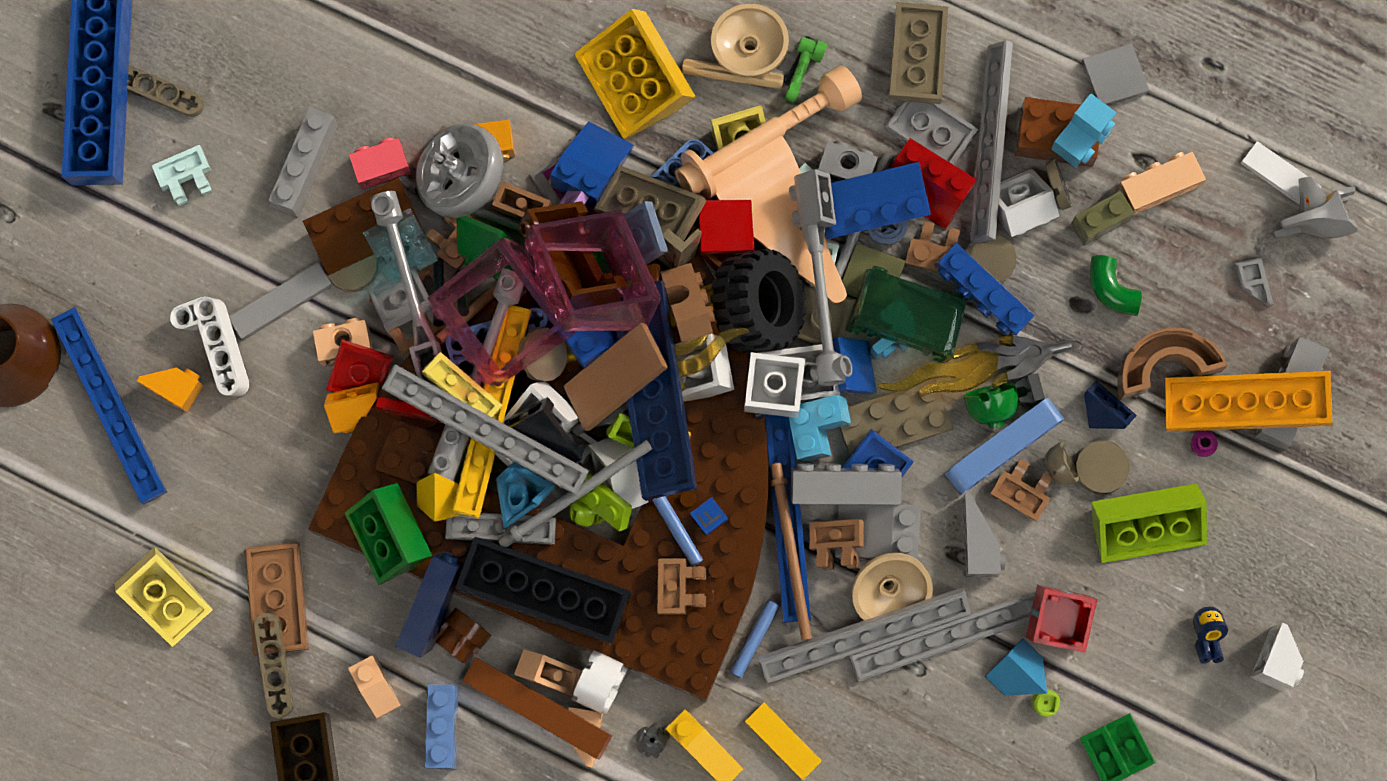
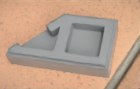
(1253, 280)

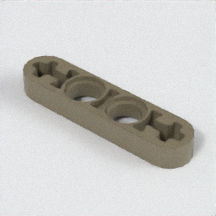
(158, 87)
(268, 665)

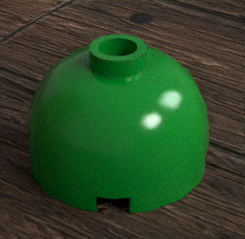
(992, 405)

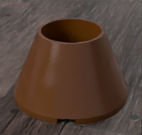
(34, 356)

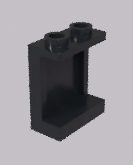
(543, 428)

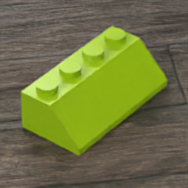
(1150, 522)

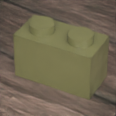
(1102, 218)

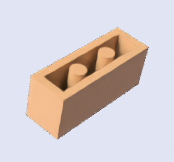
(1162, 182)

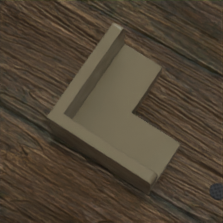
(679, 252)

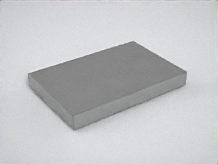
(933, 128)

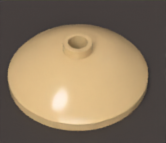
(749, 26)
(908, 586)

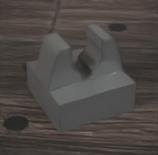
(1034, 388)

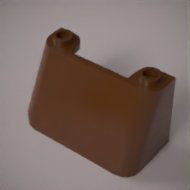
(578, 270)

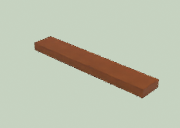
(537, 708)

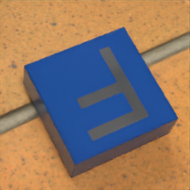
(709, 516)

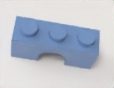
(440, 729)

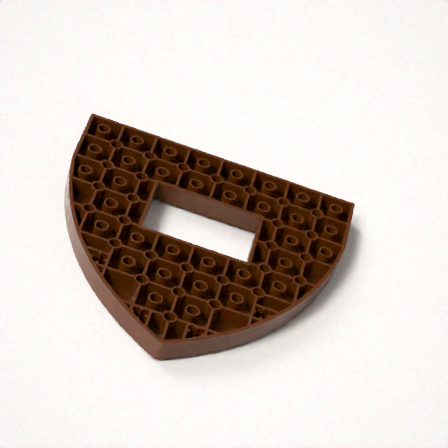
(728, 466)

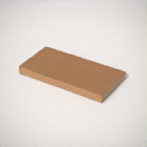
(615, 376)
(278, 588)

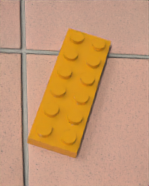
(1248, 401)

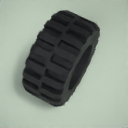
(772, 318)

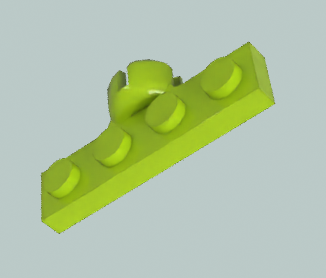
(601, 503)

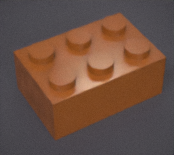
(1041, 125)

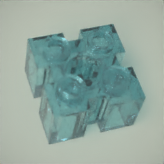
(416, 249)

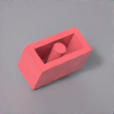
(379, 163)

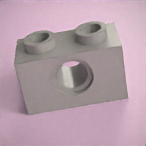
(838, 152)

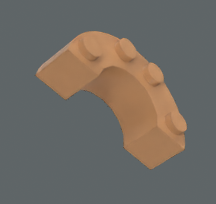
(1167, 345)

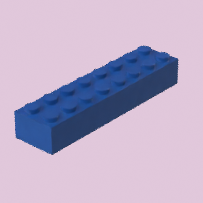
(96, 92)

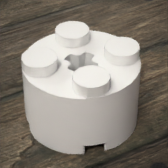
(599, 682)

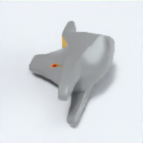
(1319, 213)

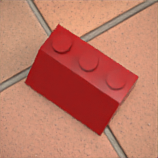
(944, 182)

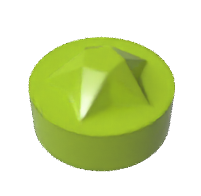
(1046, 704)

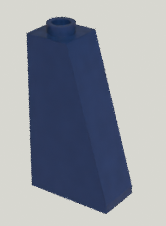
(430, 605)

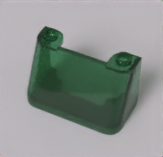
(907, 314)

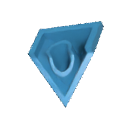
(520, 492)
(1020, 672)

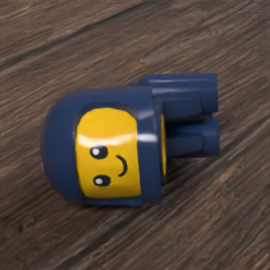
(1210, 629)

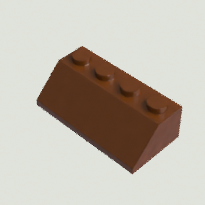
(339, 230)

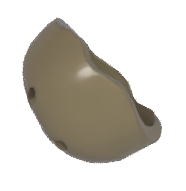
(1060, 465)

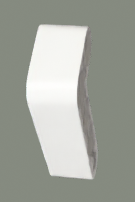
(215, 348)

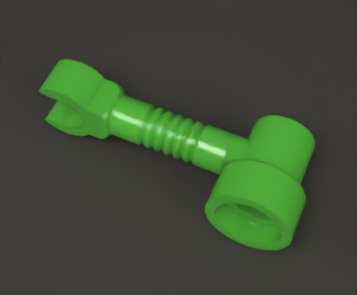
(809, 50)

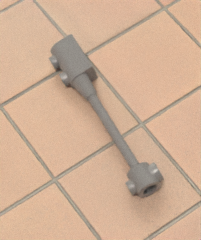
(814, 214)
(425, 348)
(453, 445)

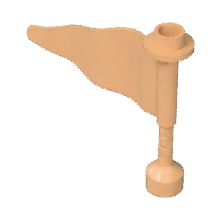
(763, 169)

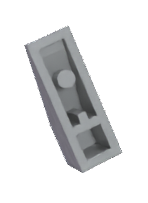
(980, 545)

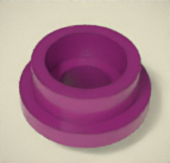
(1202, 451)

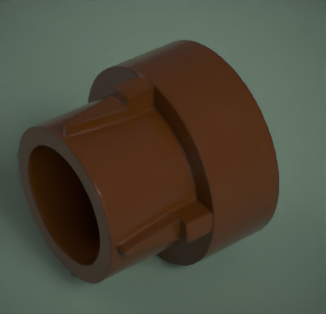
(461, 636)

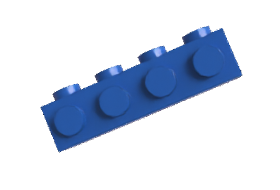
(984, 290)

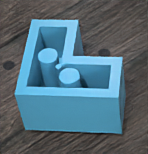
(1088, 126)
(811, 425)

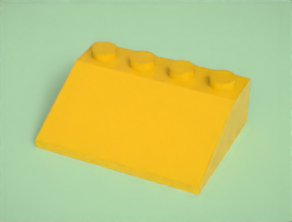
(634, 73)

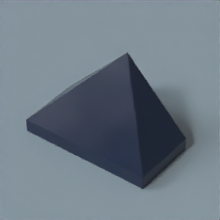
(1106, 410)

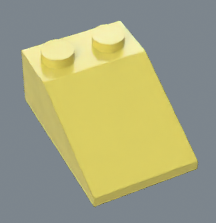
(162, 596)

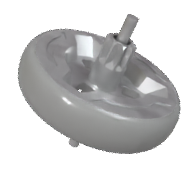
(470, 187)

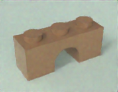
(688, 302)

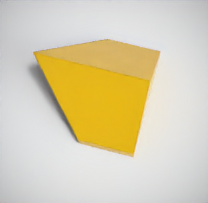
(437, 496)

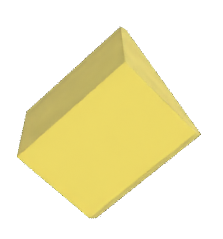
(733, 126)

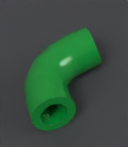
(1108, 289)

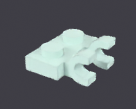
(182, 168)

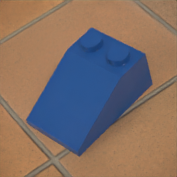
(590, 162)

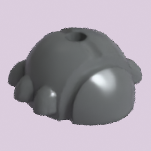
(644, 736)

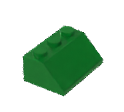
(475, 238)
(387, 533)

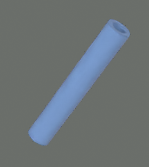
(678, 531)
(754, 639)

